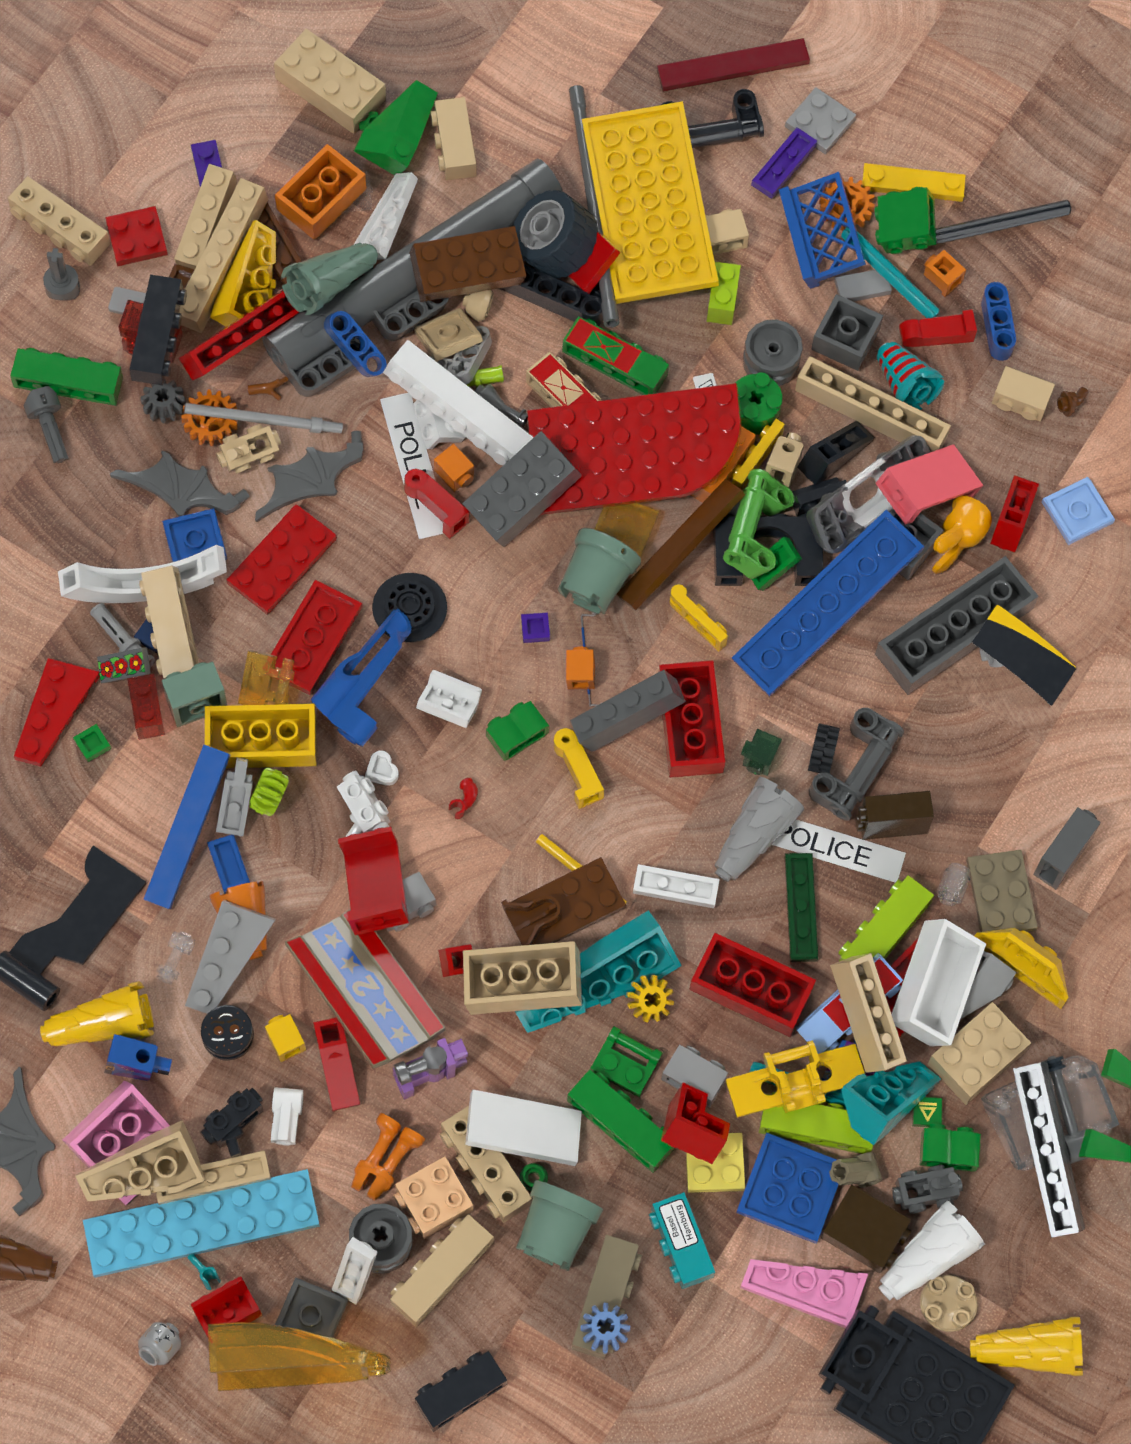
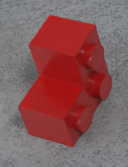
(691, 1127)

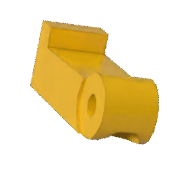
(580, 767)

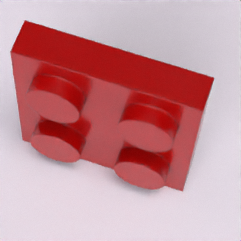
(136, 236)

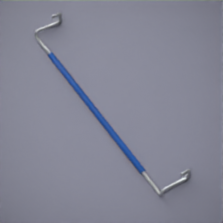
(583, 638)

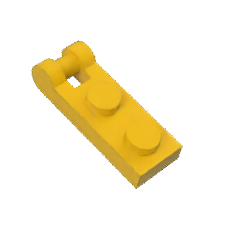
(698, 618)

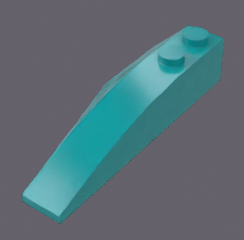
(611, 967)

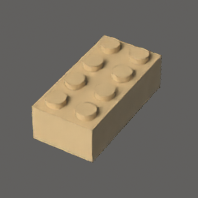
(329, 80)
(522, 978)

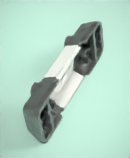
(837, 521)

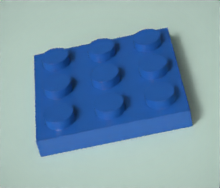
(789, 1188)

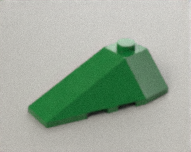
(397, 131)

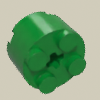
(759, 401)

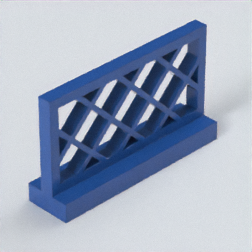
(800, 230)

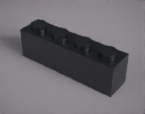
(157, 329)

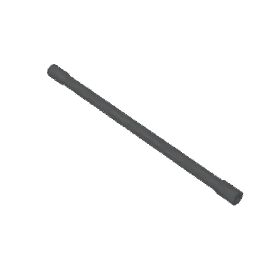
(578, 106)

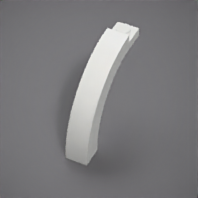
(122, 585)

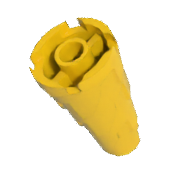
(116, 1013)
(1035, 1347)

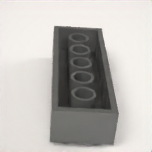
(948, 627)

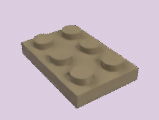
(1001, 891)

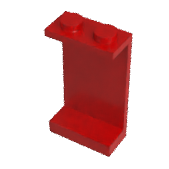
(374, 880)

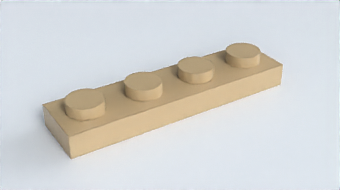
(223, 1176)

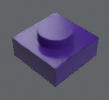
(535, 627)

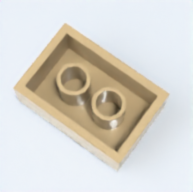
(979, 1053)

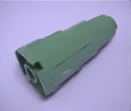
(322, 277)

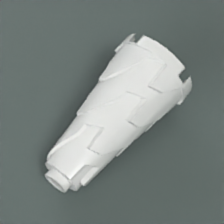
(935, 1249)

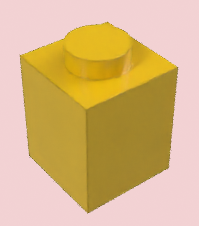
(284, 1037)

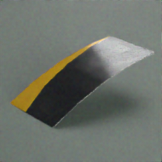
(1025, 654)

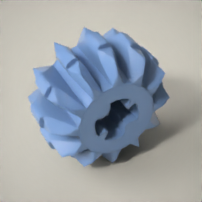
(602, 1318)

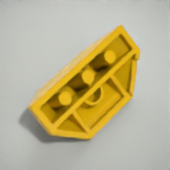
(1034, 964)

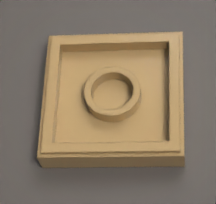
(448, 334)

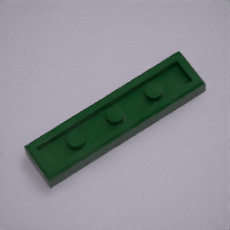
(801, 907)

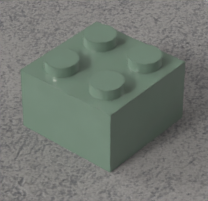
(192, 691)

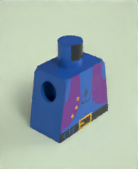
(124, 1055)

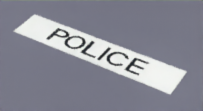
(410, 454)
(842, 850)

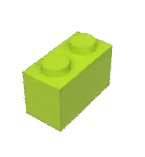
(723, 297)

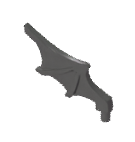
(311, 475)
(182, 487)
(22, 1145)

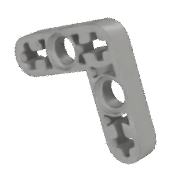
(470, 365)

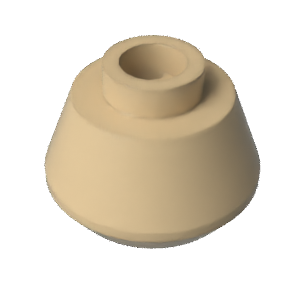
(478, 304)

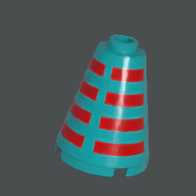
(909, 376)

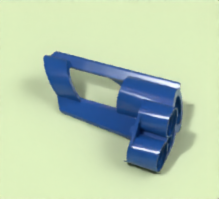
(344, 692)

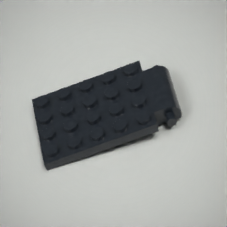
(911, 1383)

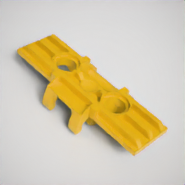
(796, 1088)

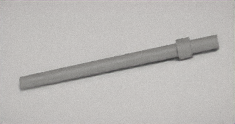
(314, 424)

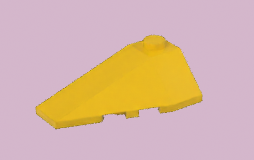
(249, 277)

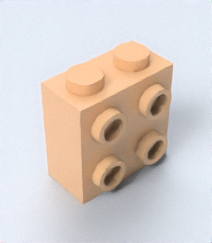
(433, 1198)

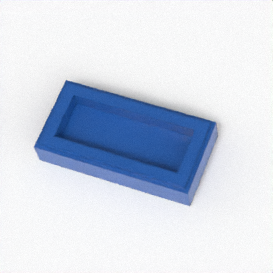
(228, 862)

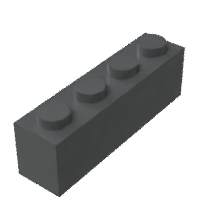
(627, 710)

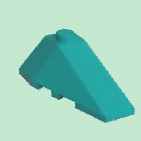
(884, 1099)

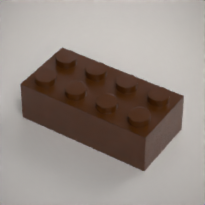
(467, 264)

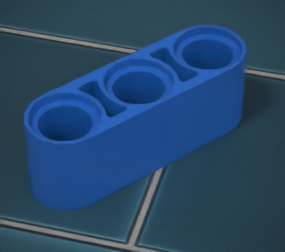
(1000, 310)
(367, 348)

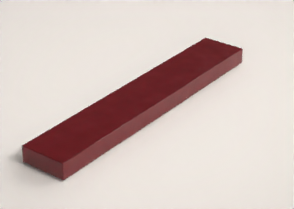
(733, 64)

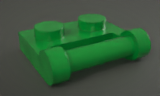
(623, 1070)

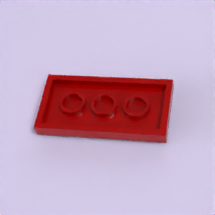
(281, 559)
(316, 634)

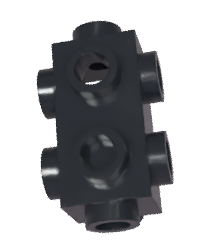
(227, 1124)

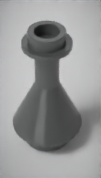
(490, 395)

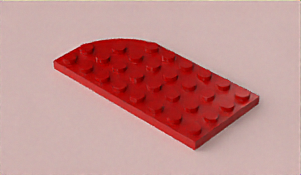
(642, 445)

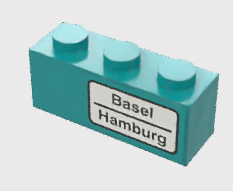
(681, 1241)

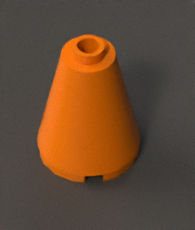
(247, 895)

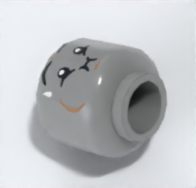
(159, 1343)

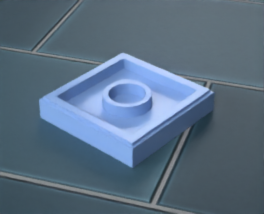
(1078, 510)

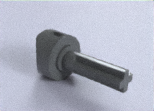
(60, 280)
(43, 409)

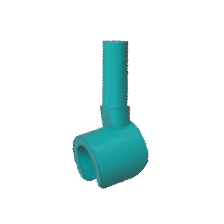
(206, 1273)

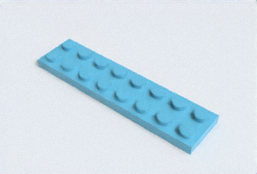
(200, 1224)

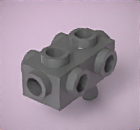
(931, 1188)

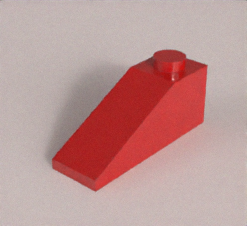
(1014, 514)

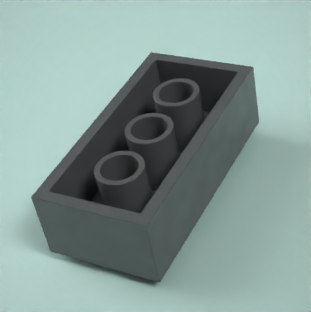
(522, 489)

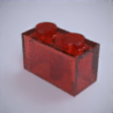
(146, 706)

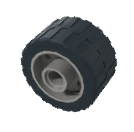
(555, 233)

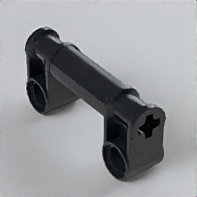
(745, 123)

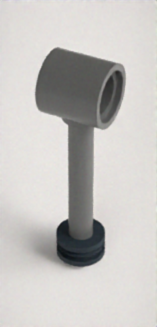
(1074, 1137)

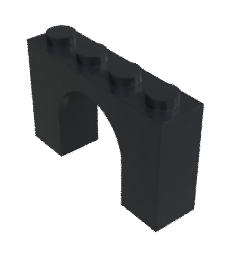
(777, 527)

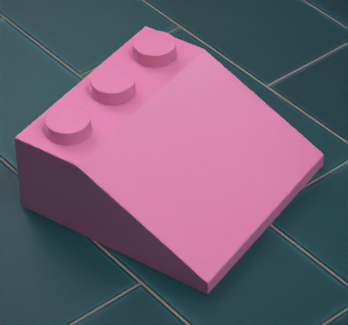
(113, 1126)

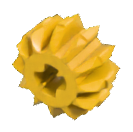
(649, 1009)

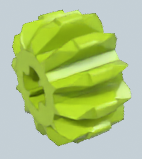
(268, 791)

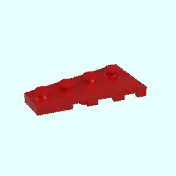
(53, 706)

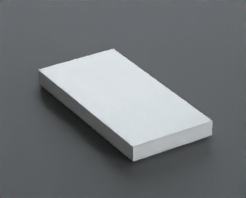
(523, 1127)

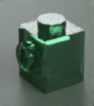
(760, 752)

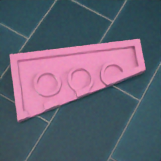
(818, 1292)

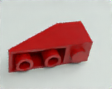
(336, 1064)

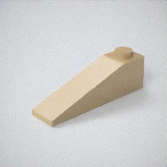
(152, 1165)

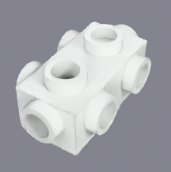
(366, 809)

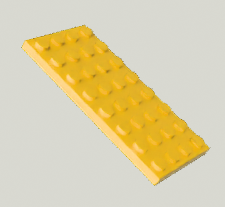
(650, 202)

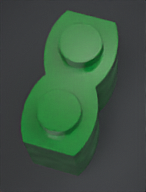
(517, 730)
(950, 1148)

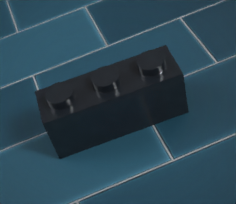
(460, 1390)

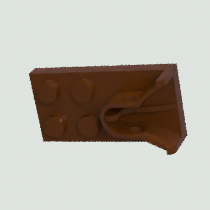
(565, 905)

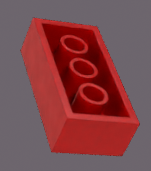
(694, 727)
(752, 984)

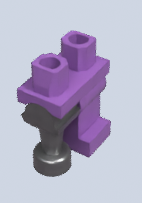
(430, 1067)

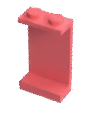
(927, 482)

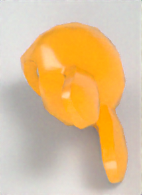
(962, 529)

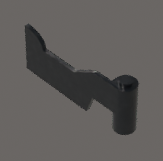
(75, 933)

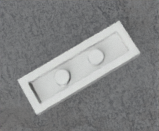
(676, 886)
(354, 1270)

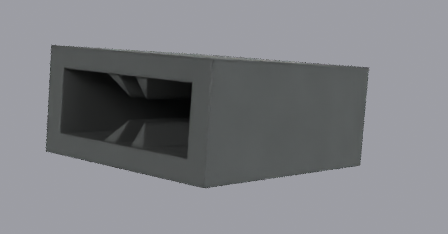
(1067, 847)

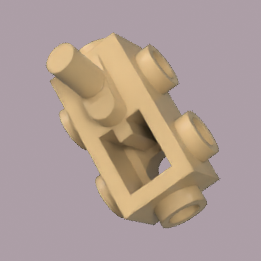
(239, 452)

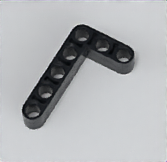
(558, 293)

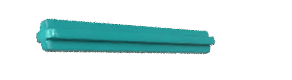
(895, 277)

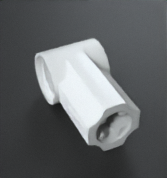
(286, 1108)

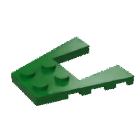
(1098, 1145)

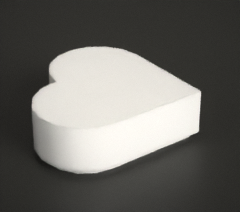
(381, 769)

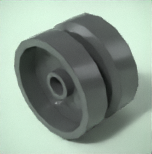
(773, 349)
(387, 1222)

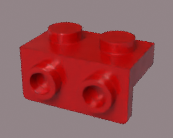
(226, 1305)

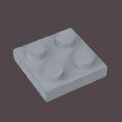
(821, 119)

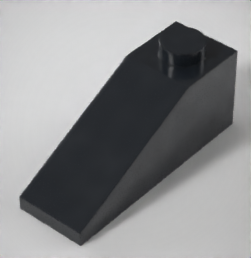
(834, 452)

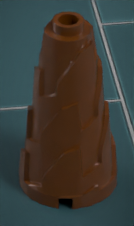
(24, 1263)

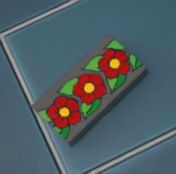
(123, 665)

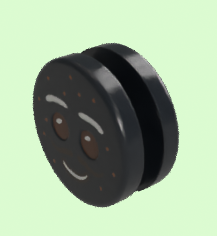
(227, 1032)

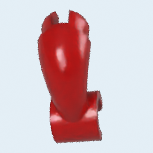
(470, 795)

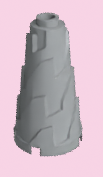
(763, 818)

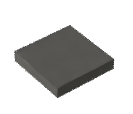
(312, 1309)

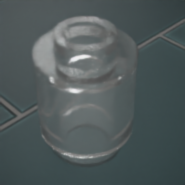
(953, 884)

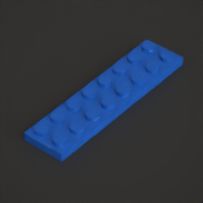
(827, 603)

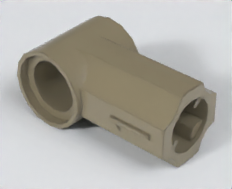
(856, 1170)

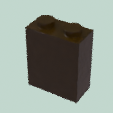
(895, 815)
(867, 1229)

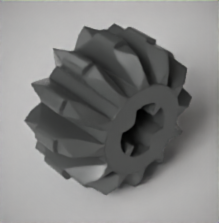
(163, 409)

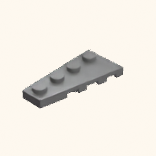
(228, 949)

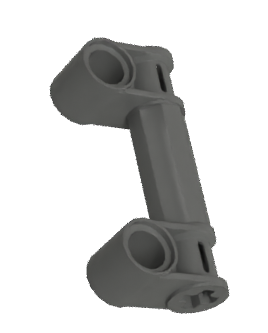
(865, 769)

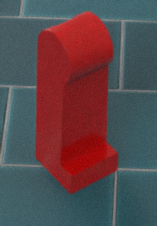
(939, 330)
(434, 497)

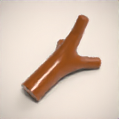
(267, 388)

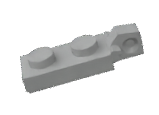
(235, 800)

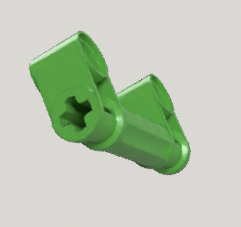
(760, 496)

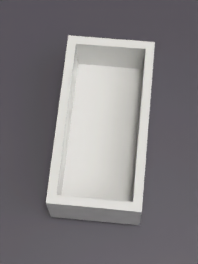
(937, 982)

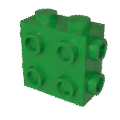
(906, 220)

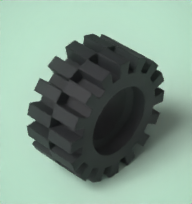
(823, 748)

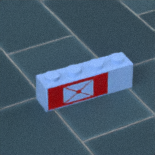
(830, 1019)

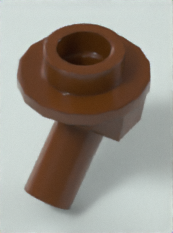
(1070, 400)

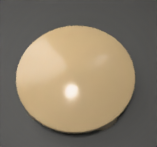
(948, 1303)

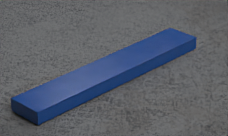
(187, 827)

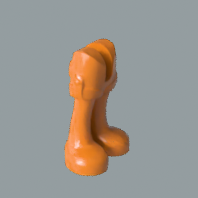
(389, 1130)

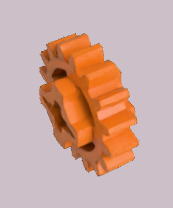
(857, 198)
(215, 427)

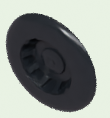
(408, 595)

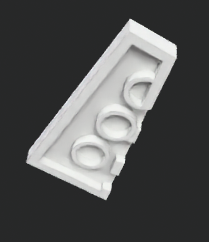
(387, 215)

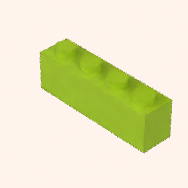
(890, 921)
(815, 1125)

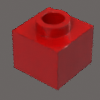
(447, 963)

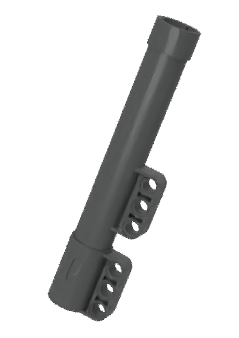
(390, 289)

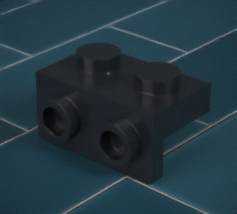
(809, 496)

